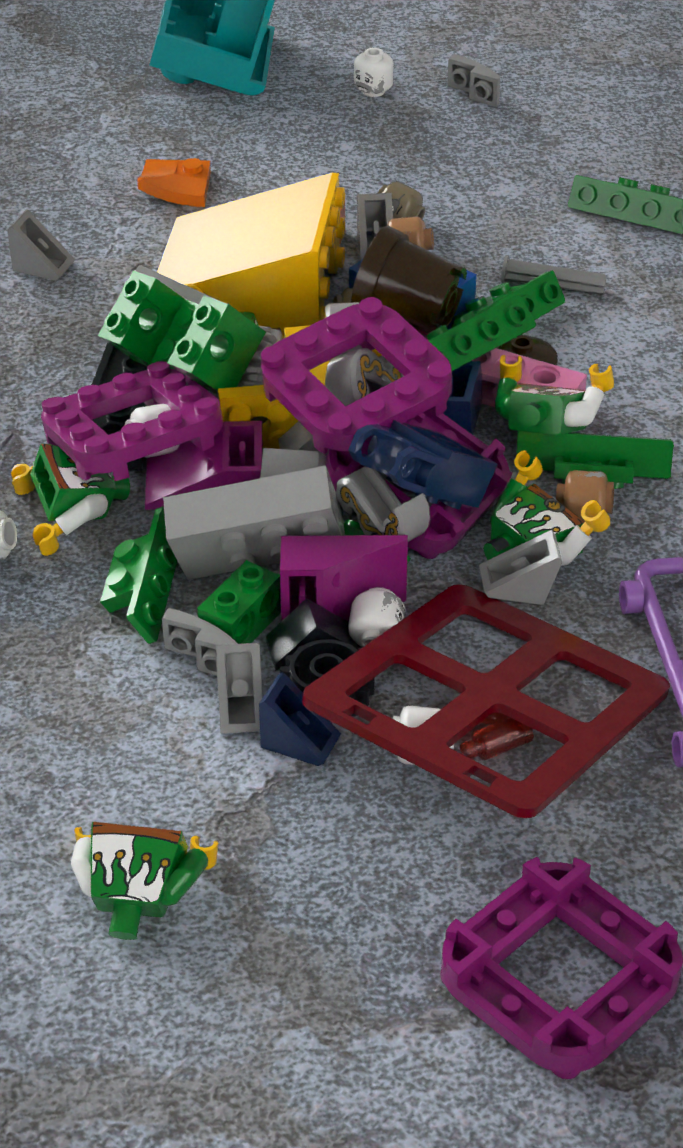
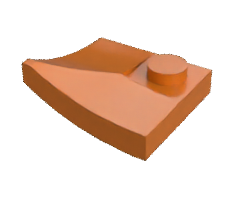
(176, 180)

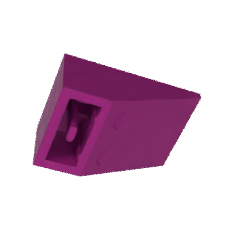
(189, 469)
(339, 569)

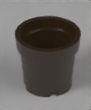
(409, 280)

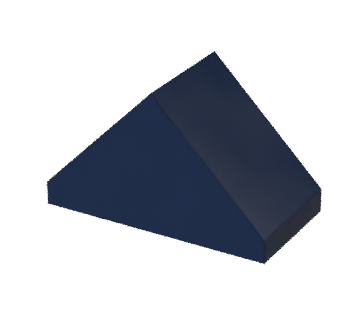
(292, 728)

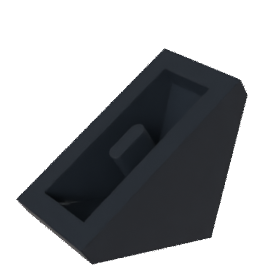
(303, 625)

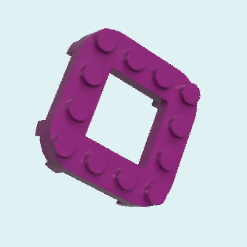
(373, 326)
(193, 418)
(446, 524)
(568, 1039)

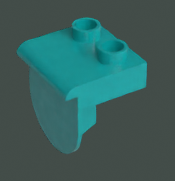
(215, 43)

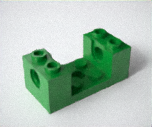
(200, 340)

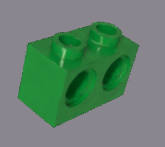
(244, 603)

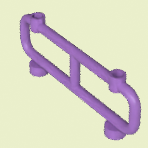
(640, 595)

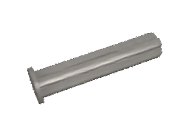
(567, 278)

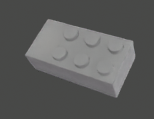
(244, 521)

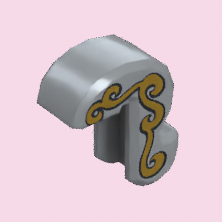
(358, 374)
(379, 507)

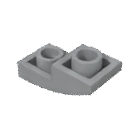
(474, 78)
(193, 637)

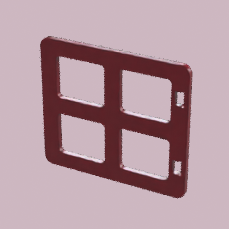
(487, 694)

